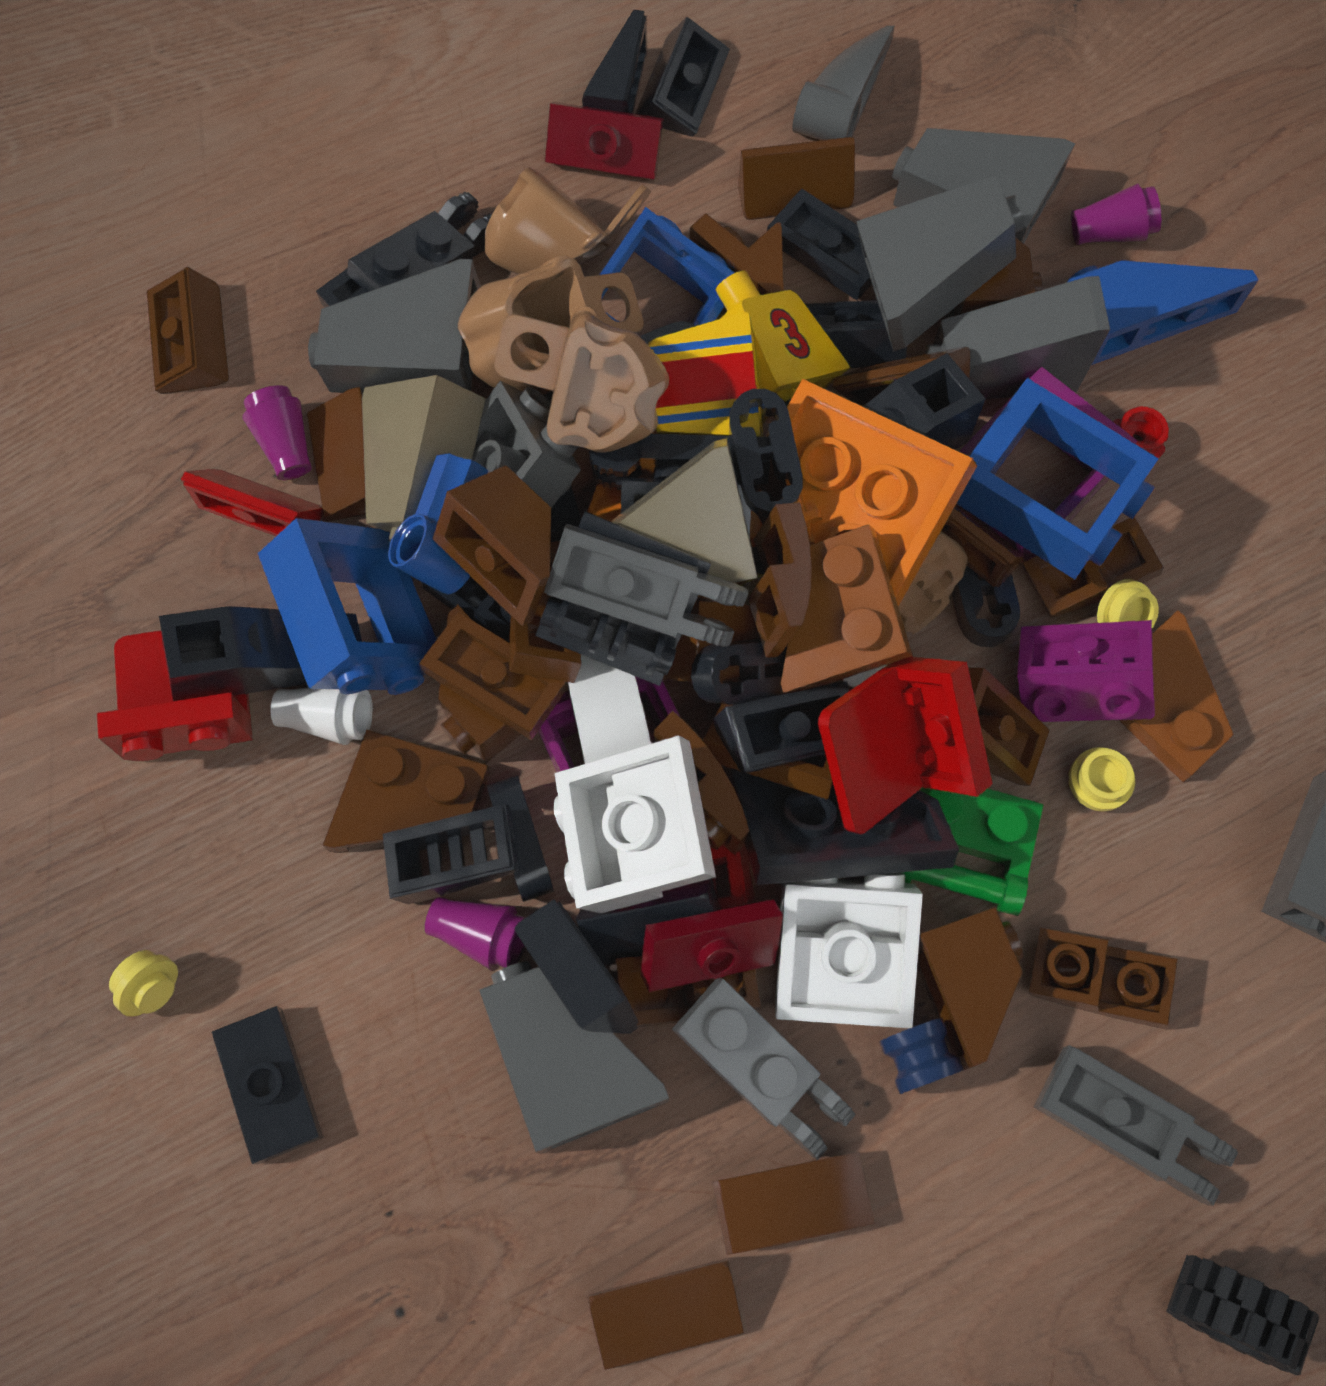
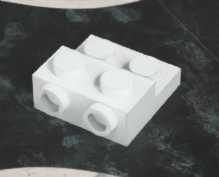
(633, 826)
(849, 951)

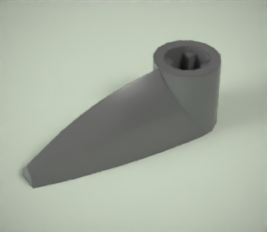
(840, 93)

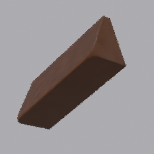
(777, 173)
(187, 333)
(867, 382)
(339, 454)
(986, 550)
(665, 1313)

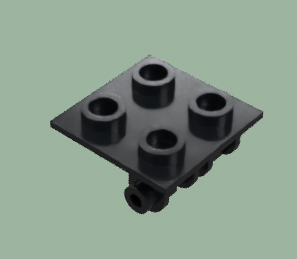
(608, 638)

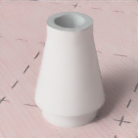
(323, 713)

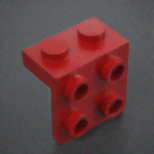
(150, 720)
(901, 733)

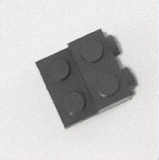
(516, 436)

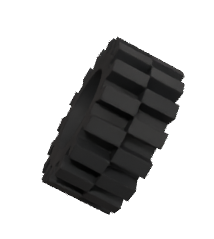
(1243, 1314)

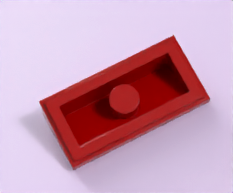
(247, 500)

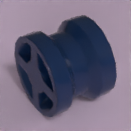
(921, 1055)

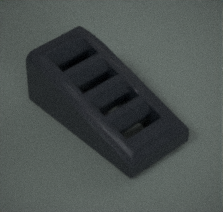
(620, 72)
(404, 862)

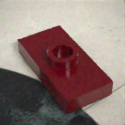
(603, 140)
(710, 945)

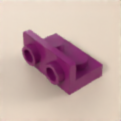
(1087, 671)

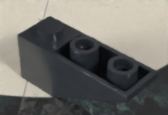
(933, 402)
(230, 651)

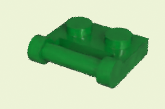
(993, 829)

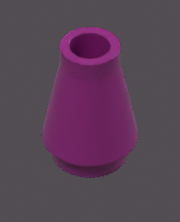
(1119, 217)
(279, 429)
(477, 930)

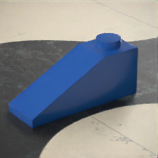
(1162, 300)

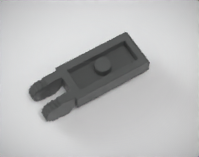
(638, 586)
(758, 1063)
(1130, 1122)

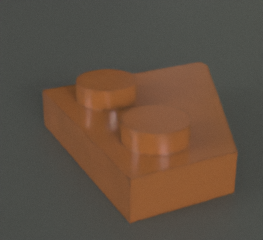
(849, 615)
(1188, 712)

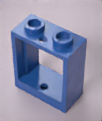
(676, 256)
(1029, 521)
(301, 575)

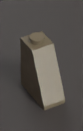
(404, 433)
(699, 514)

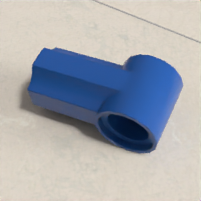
(413, 543)

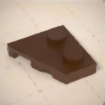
(399, 788)

